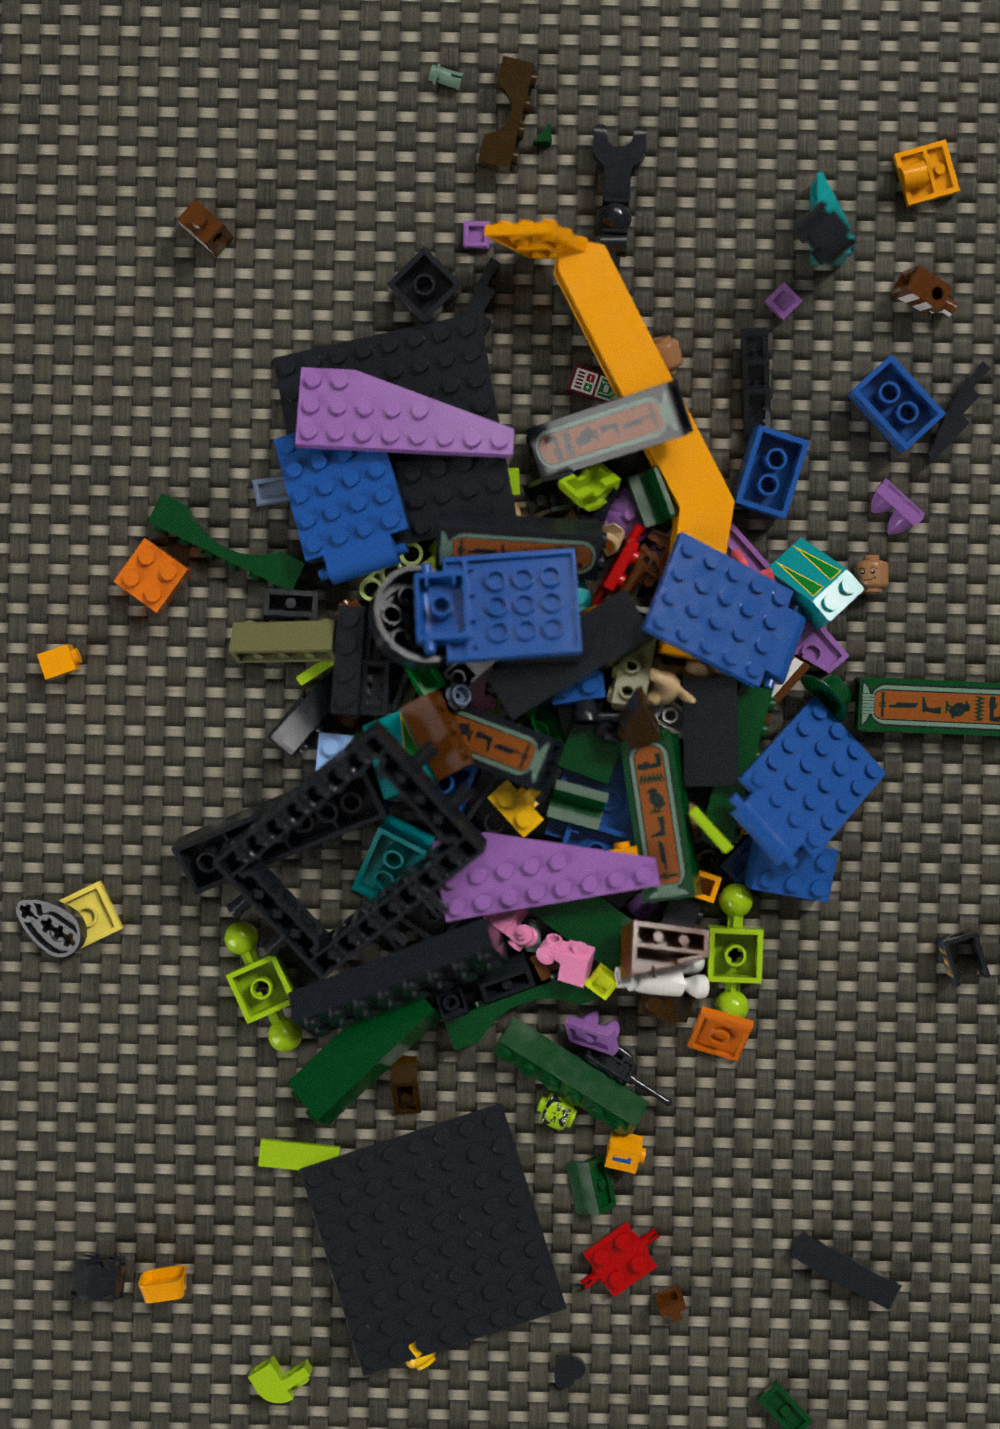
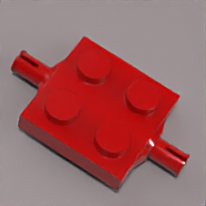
(625, 557)
(620, 1258)

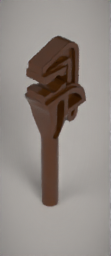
(647, 566)

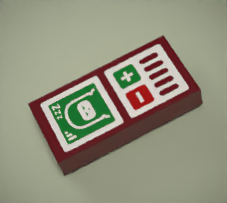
(590, 385)

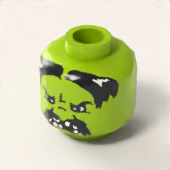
(556, 1111)

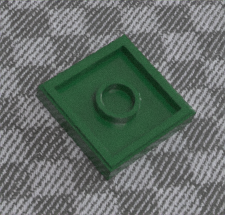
(589, 754)

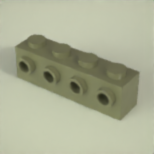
(283, 641)
(632, 672)

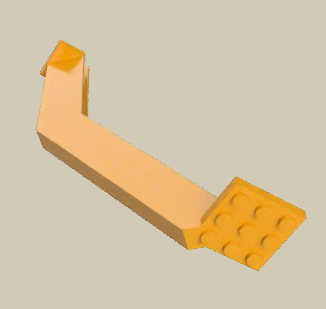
(630, 365)

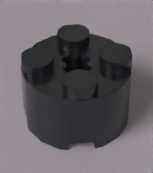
(824, 233)
(98, 1277)

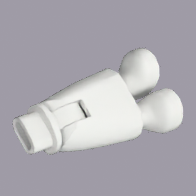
(669, 981)

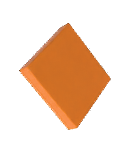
(720, 1033)

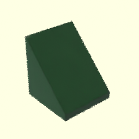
(544, 137)

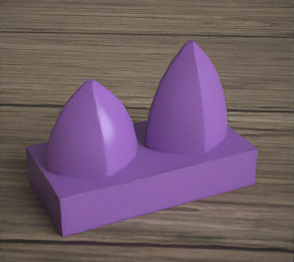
(905, 513)
(588, 1033)

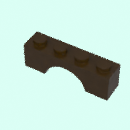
(499, 147)

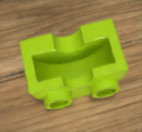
(590, 487)

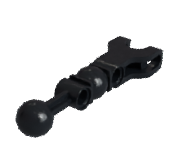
(617, 167)

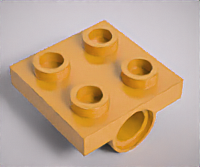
(926, 173)

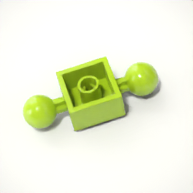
(747, 967)
(255, 1004)

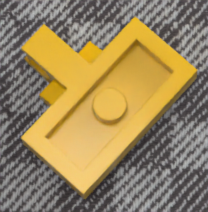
(517, 806)

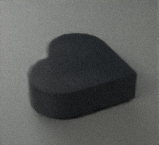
(567, 1370)

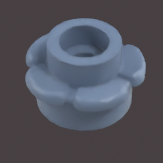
(463, 693)

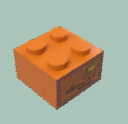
(153, 576)

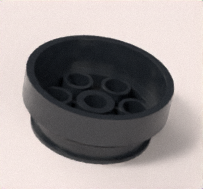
(388, 601)

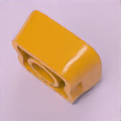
(163, 1284)

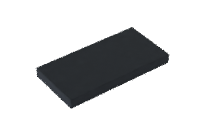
(711, 732)

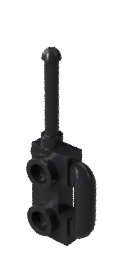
(621, 1070)

